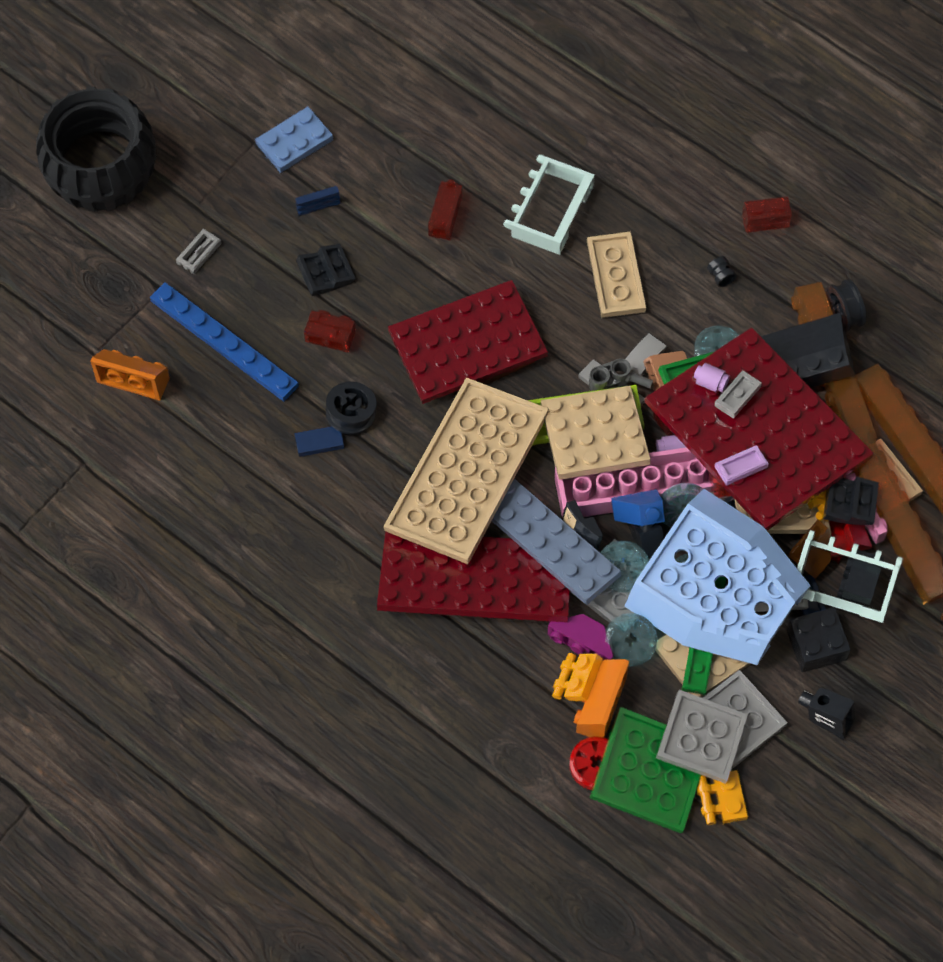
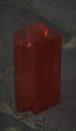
(445, 210)

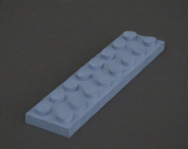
(554, 544)

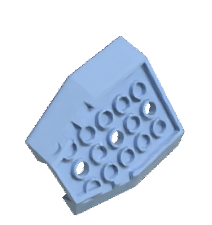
(684, 596)

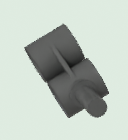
(608, 373)

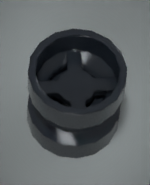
(723, 273)

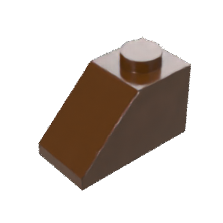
(817, 557)

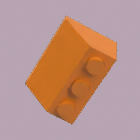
(130, 373)
(603, 699)

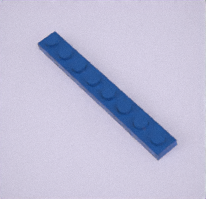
(224, 341)

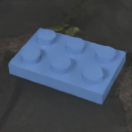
(294, 139)

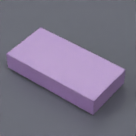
(741, 465)

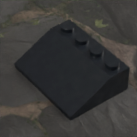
(815, 350)

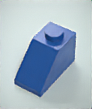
(639, 508)

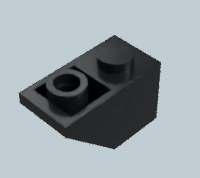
(647, 537)

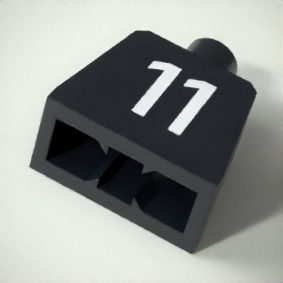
(829, 711)

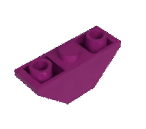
(582, 636)

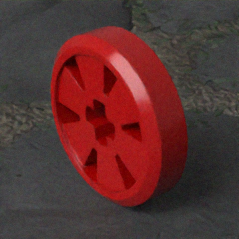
(581, 762)

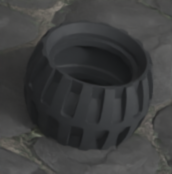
(88, 113)

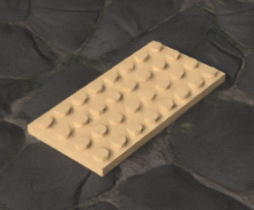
(466, 470)

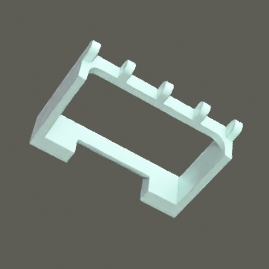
(554, 244)
(844, 604)

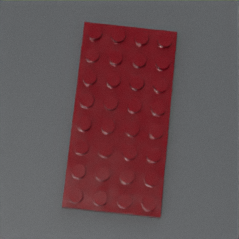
(495, 583)

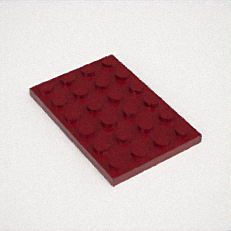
(467, 340)

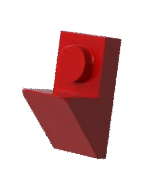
(850, 535)

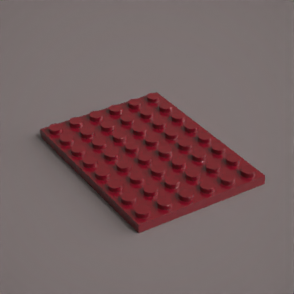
(785, 418)

